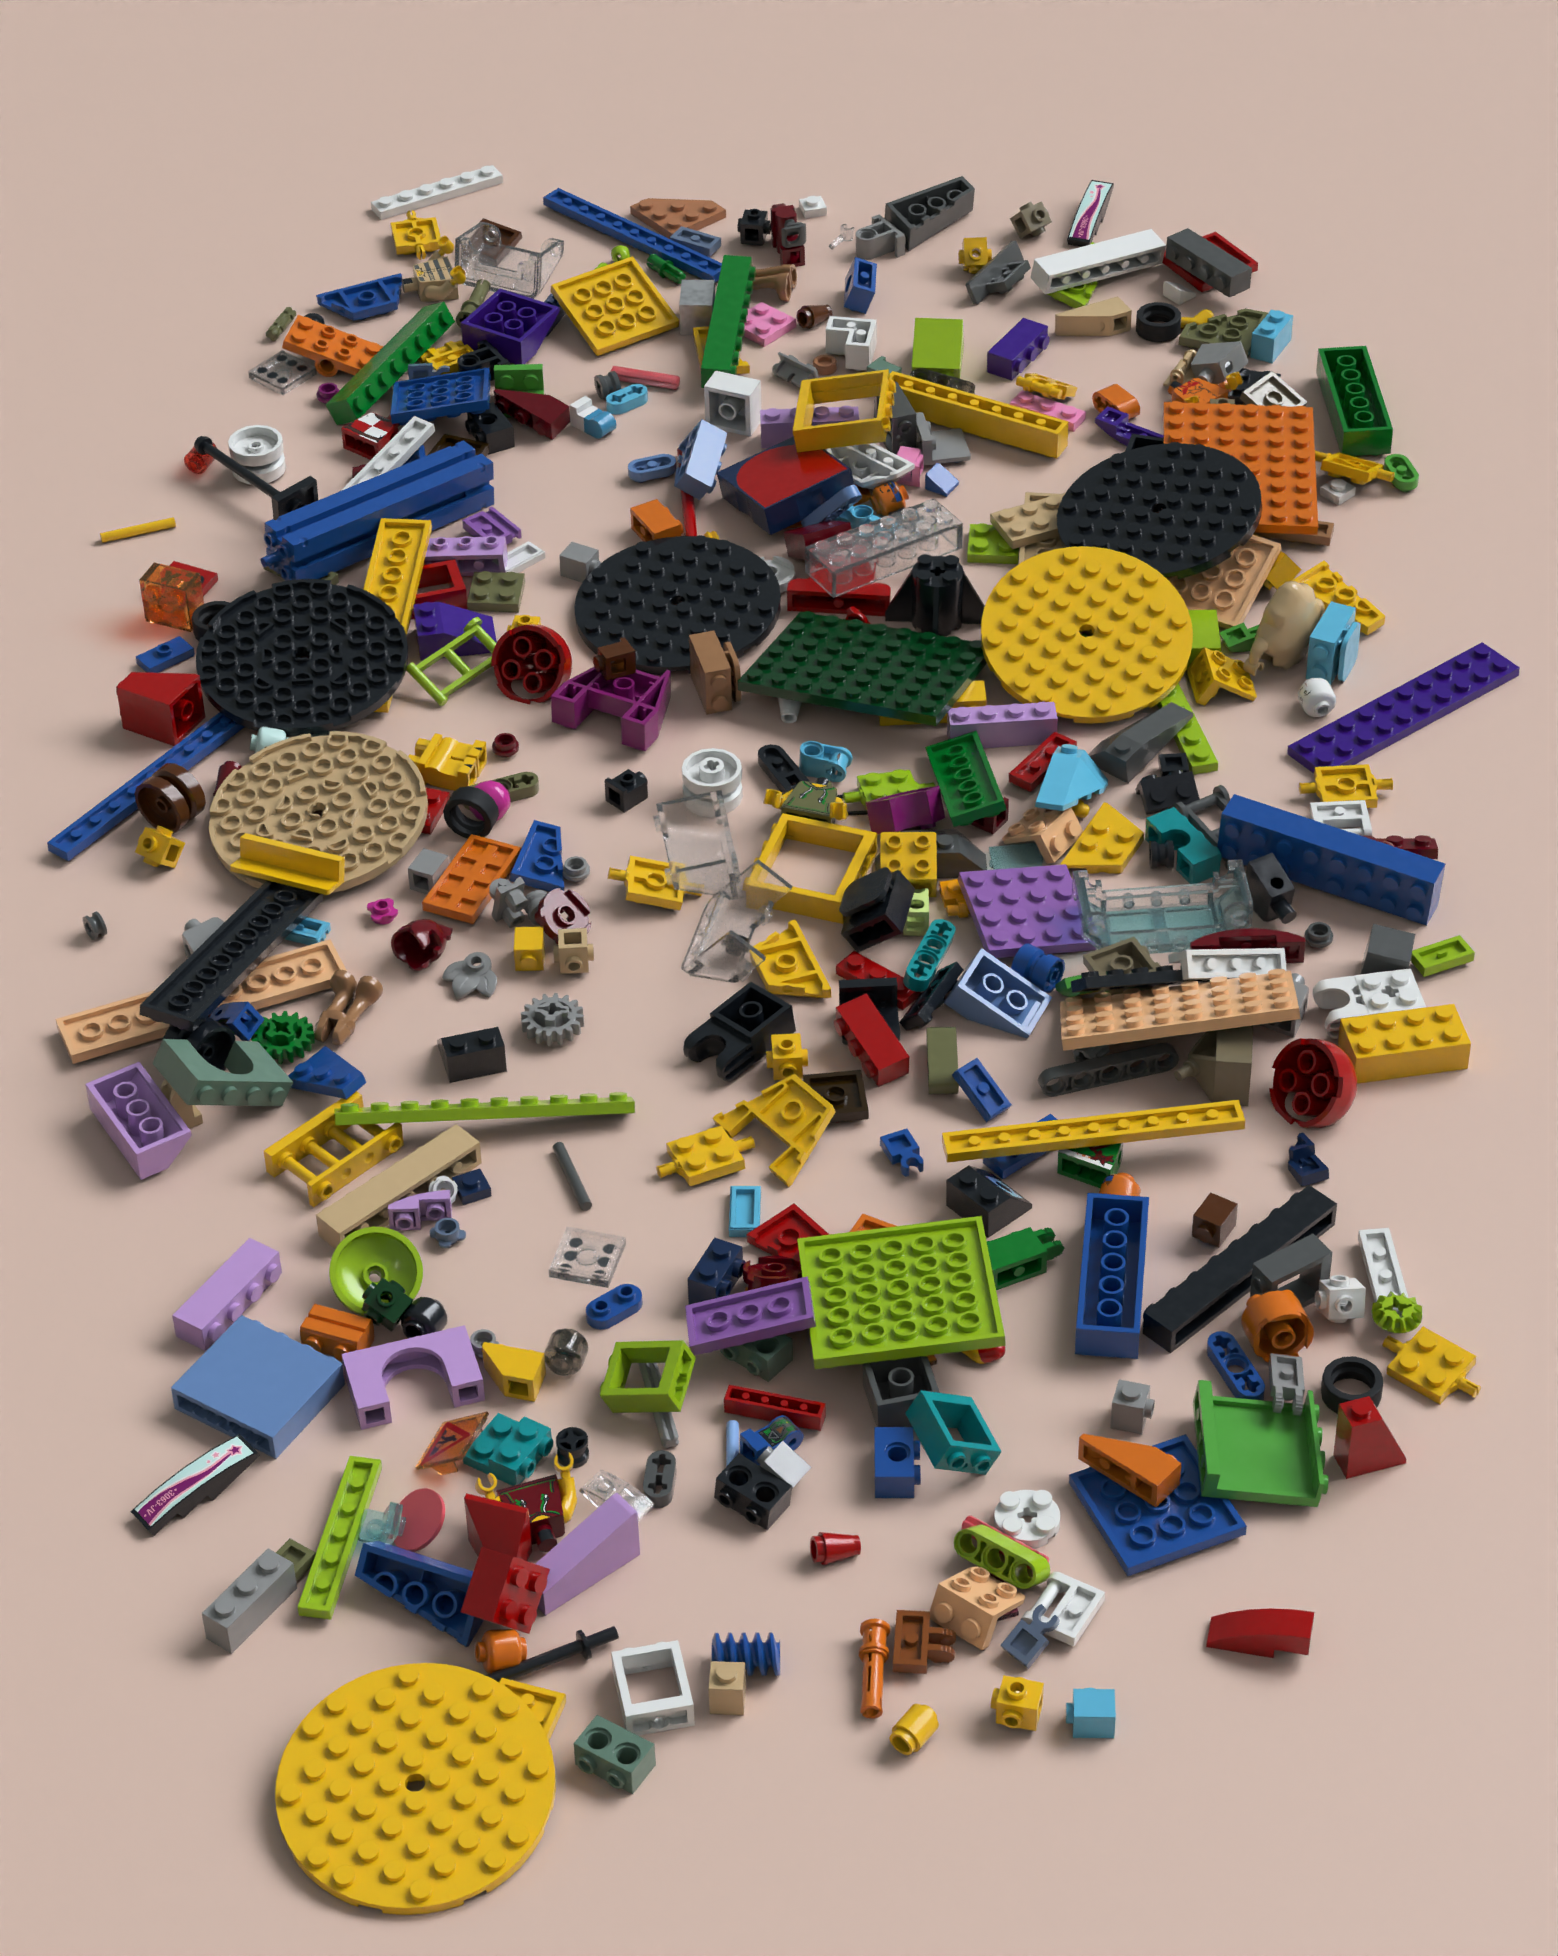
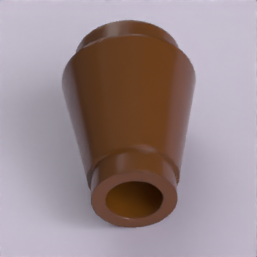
(813, 315)

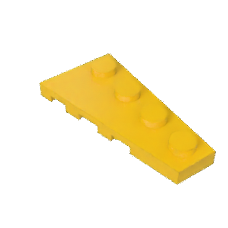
(1330, 587)

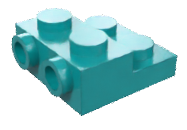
(510, 1448)

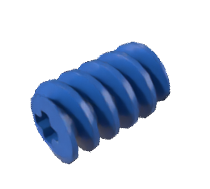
(752, 1653)

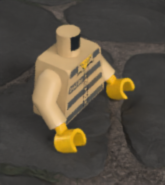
(436, 278)

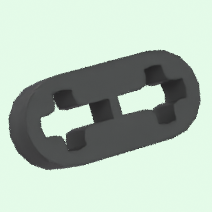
(666, 1479)

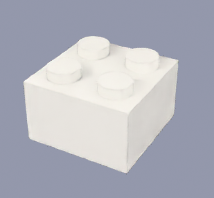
(733, 403)

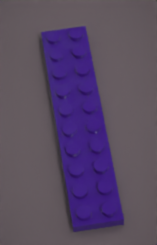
(1405, 709)

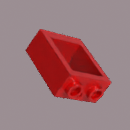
(439, 574)

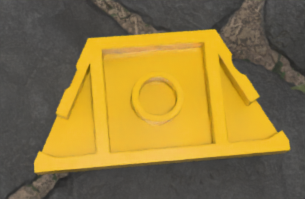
(1105, 843)
(791, 965)

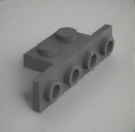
(998, 273)

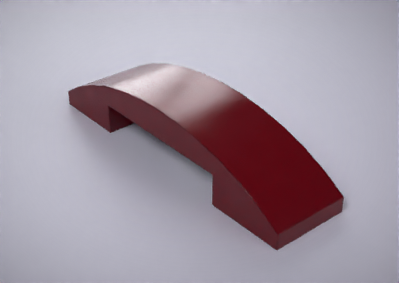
(1253, 939)

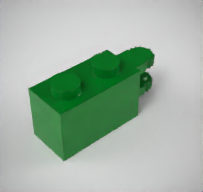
(1022, 1255)

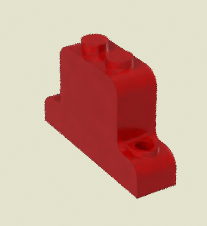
(810, 596)

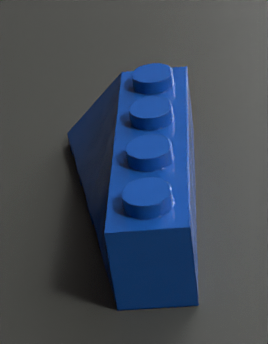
(422, 1585)

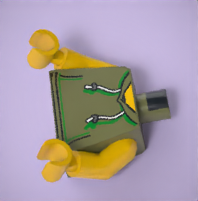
(810, 801)

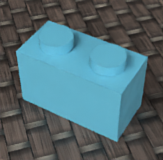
(1271, 336)

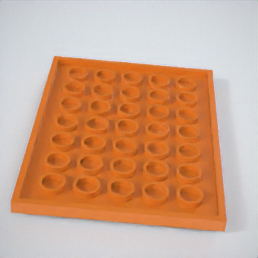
(1271, 442)

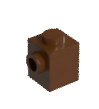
(1214, 1220)

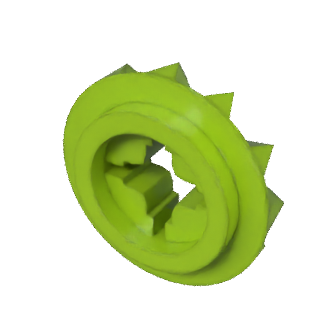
(1390, 1320)

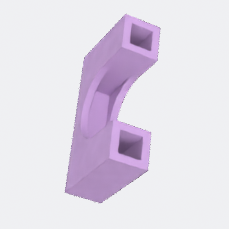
(442, 1352)

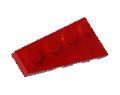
(780, 1233)

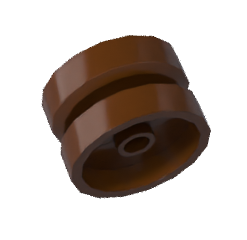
(170, 797)

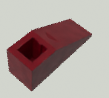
(538, 411)

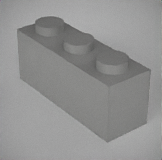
(249, 1600)

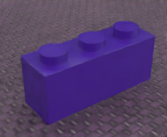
(1017, 349)

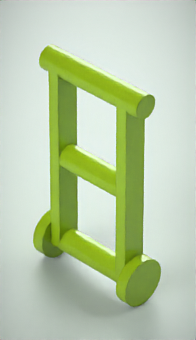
(470, 630)

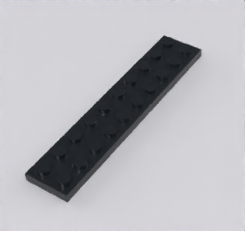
(229, 955)

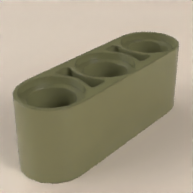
(942, 1060)

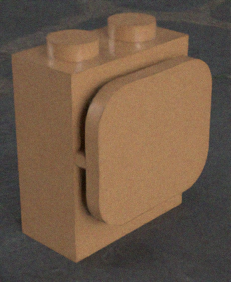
(714, 672)

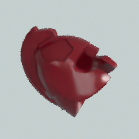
(420, 943)

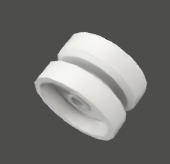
(259, 451)
(713, 771)

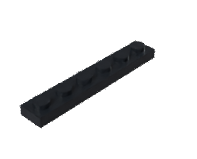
(1136, 979)

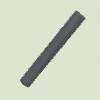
(572, 1176)

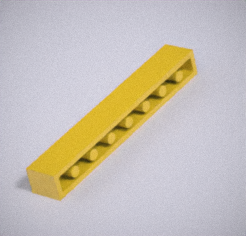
(985, 416)

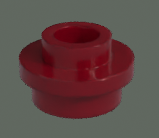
(505, 745)

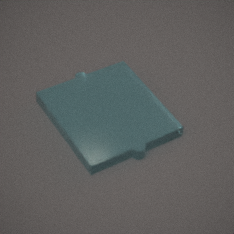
(1015, 856)

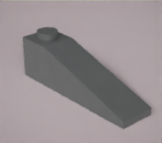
(1136, 745)

